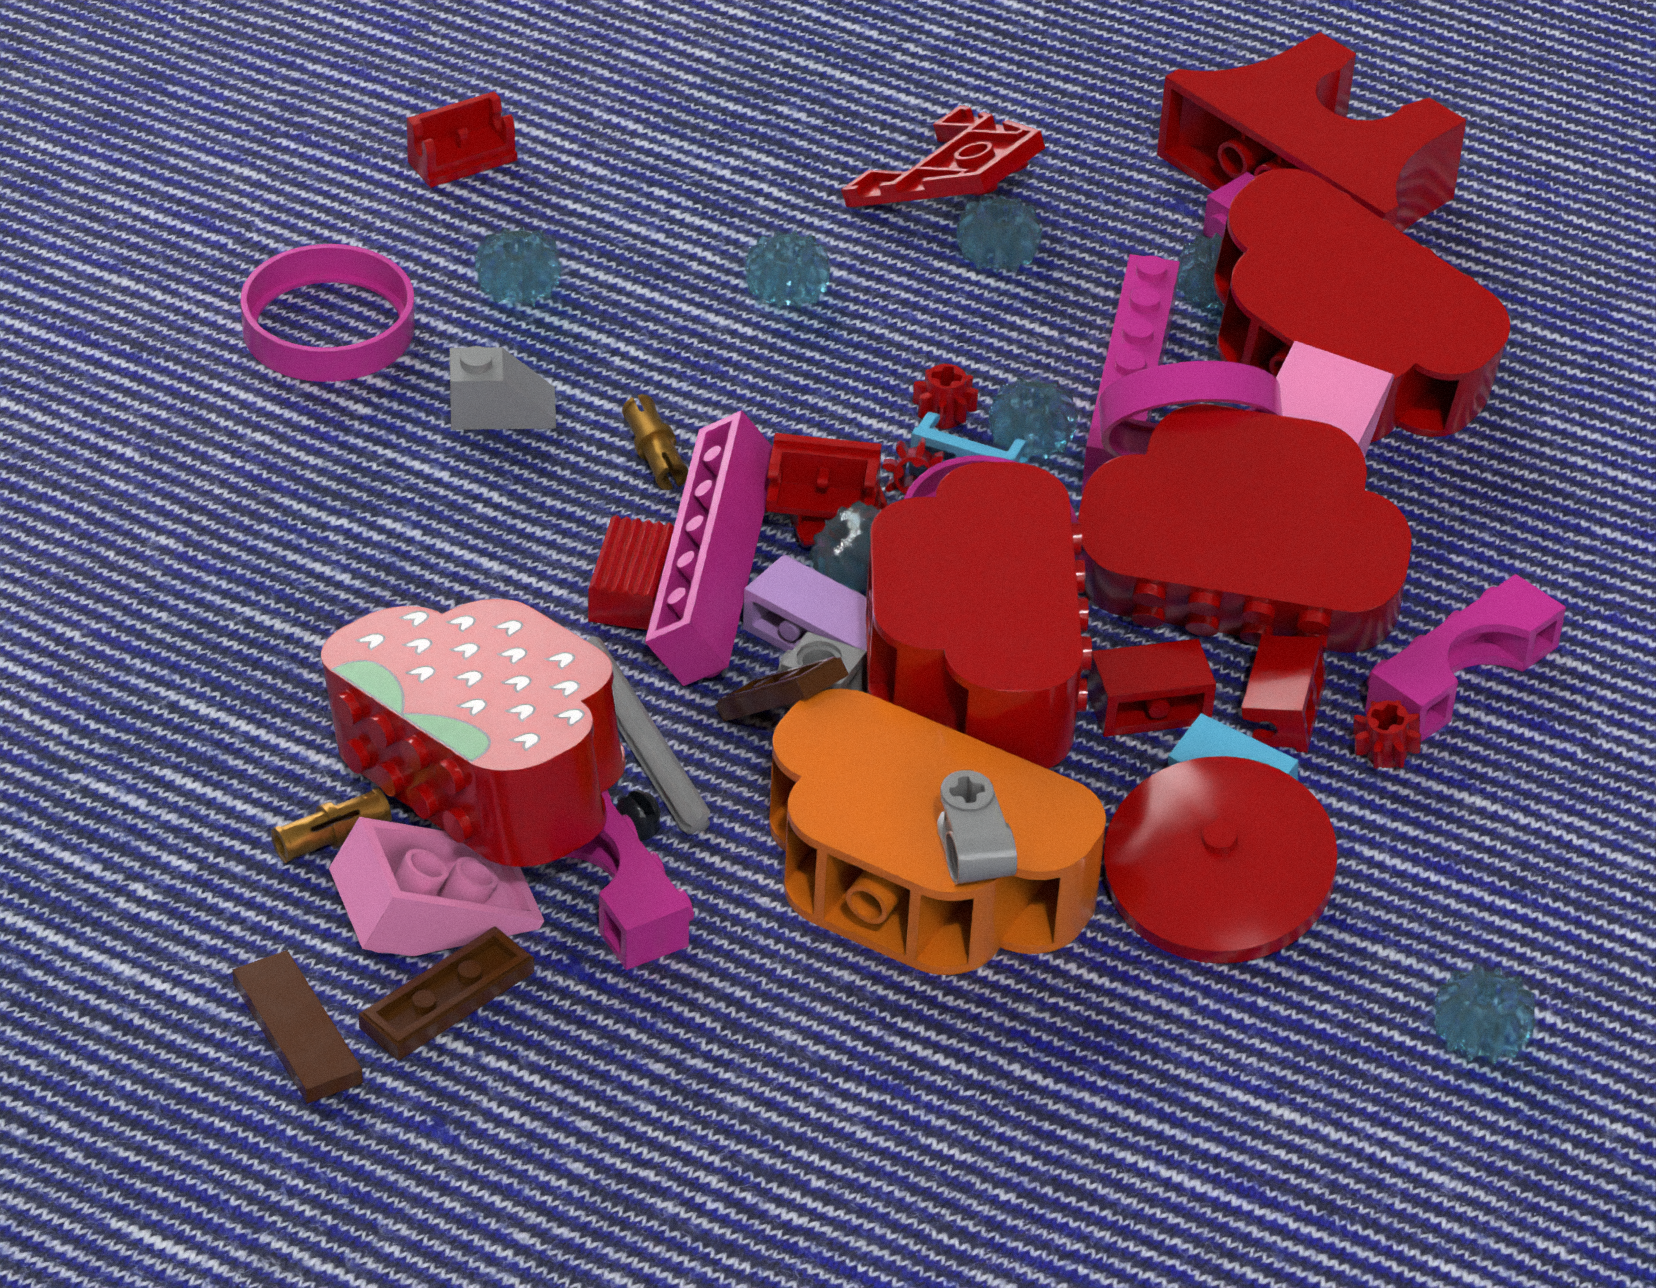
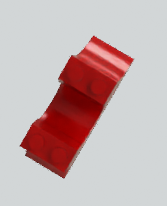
(1295, 117)

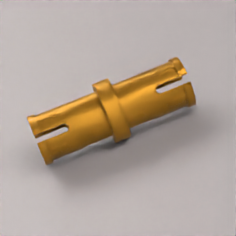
(655, 442)
(299, 836)

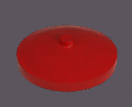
(1220, 859)

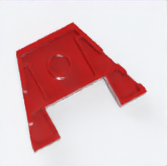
(969, 163)

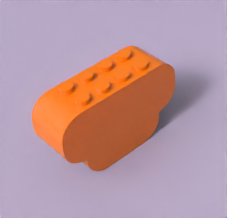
(863, 848)

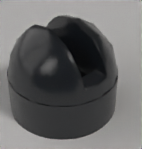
(638, 804)

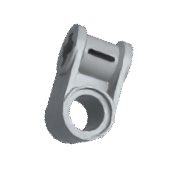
(974, 830)

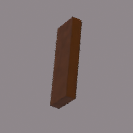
(781, 688)
(446, 993)
(297, 1026)

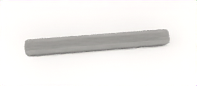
(655, 754)

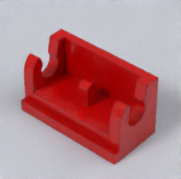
(460, 139)
(821, 475)
(1286, 689)

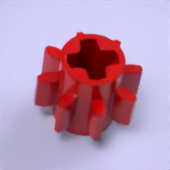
(946, 393)
(918, 457)
(1387, 734)

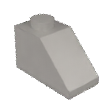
(497, 392)

